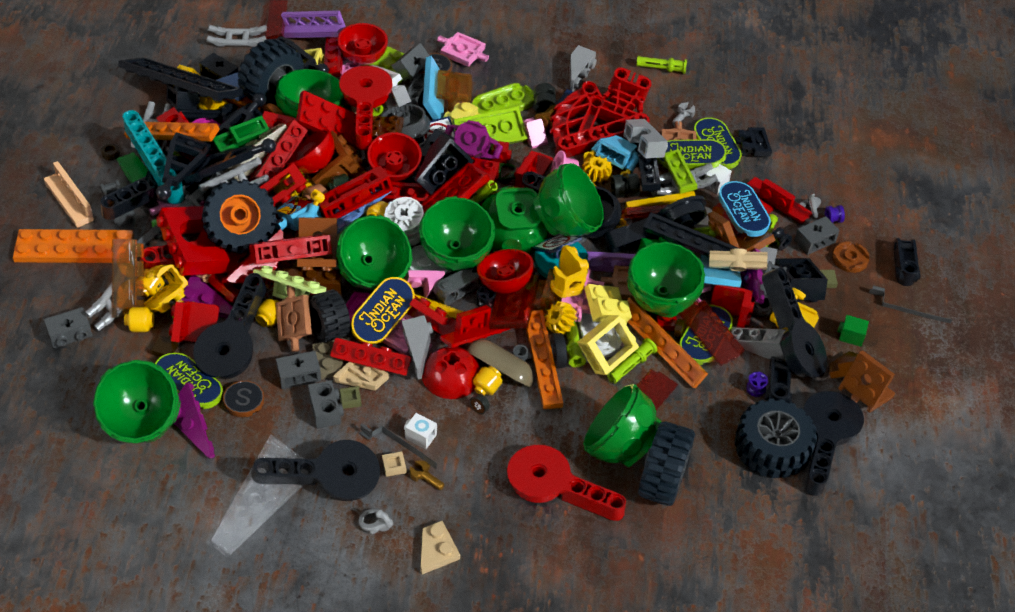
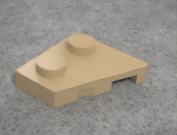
(361, 376)
(437, 548)

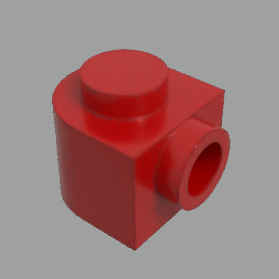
(505, 153)

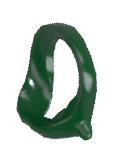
(508, 177)

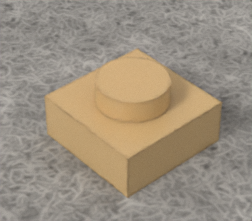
(394, 464)

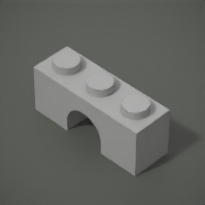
(650, 141)

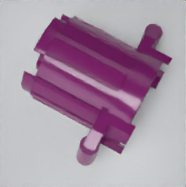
(474, 140)

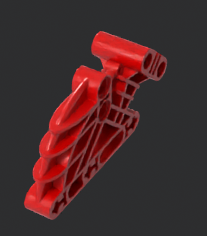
(624, 98)

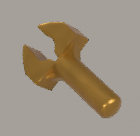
(424, 474)

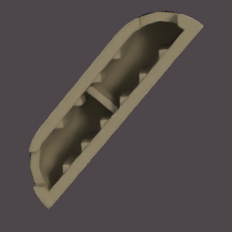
(501, 360)

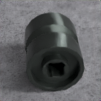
(544, 97)
(625, 185)

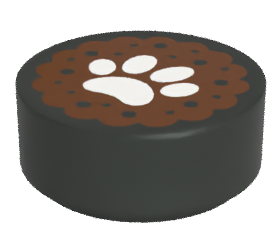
(479, 403)

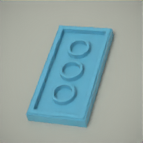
(433, 105)
(720, 276)

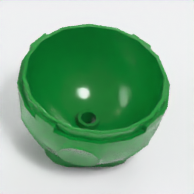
(313, 81)
(569, 202)
(460, 224)
(515, 229)
(380, 242)
(665, 278)
(124, 389)
(623, 428)

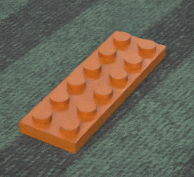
(67, 245)

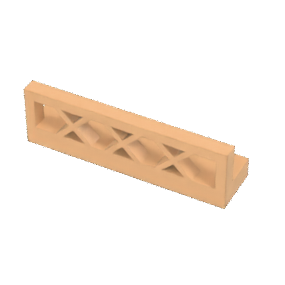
(69, 196)

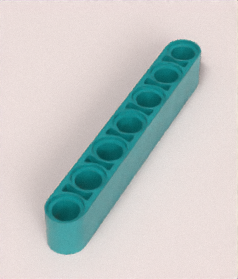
(150, 152)

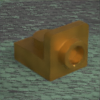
(545, 116)

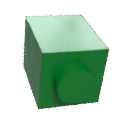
(853, 330)

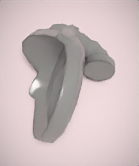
(814, 203)
(382, 524)

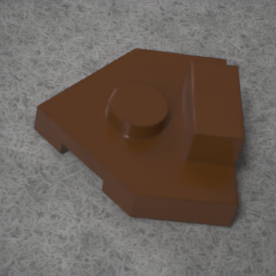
(841, 365)

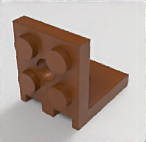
(347, 162)
(327, 226)
(724, 232)
(868, 382)

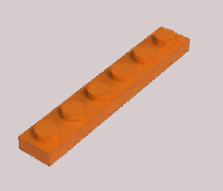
(167, 130)
(666, 345)
(544, 362)

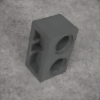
(324, 404)

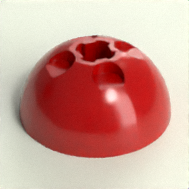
(362, 43)
(314, 152)
(396, 154)
(506, 270)
(450, 372)

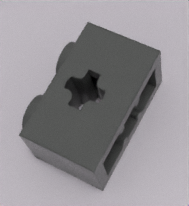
(411, 62)
(816, 235)
(68, 327)
(298, 369)

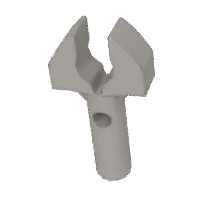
(683, 112)

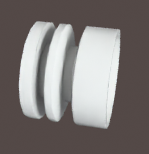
(407, 215)

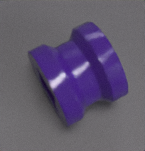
(835, 213)
(761, 381)

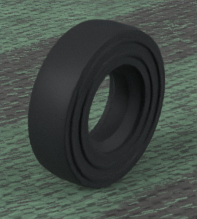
(559, 350)

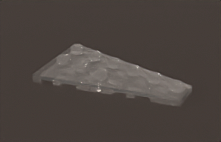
(255, 502)

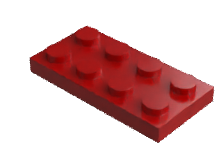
(321, 114)
(461, 185)

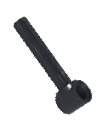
(209, 114)

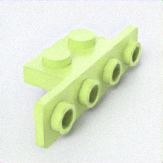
(282, 279)

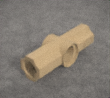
(738, 260)

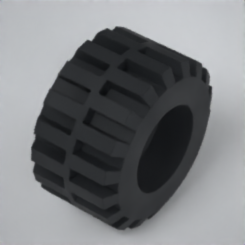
(329, 316)

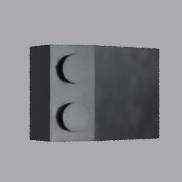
(441, 164)
(805, 277)

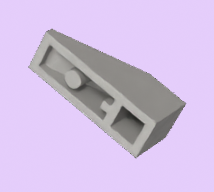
(417, 338)

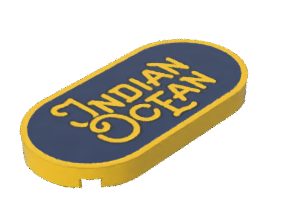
(382, 310)

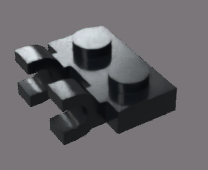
(758, 139)

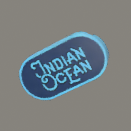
(744, 208)

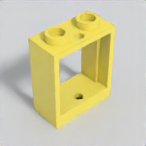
(594, 355)

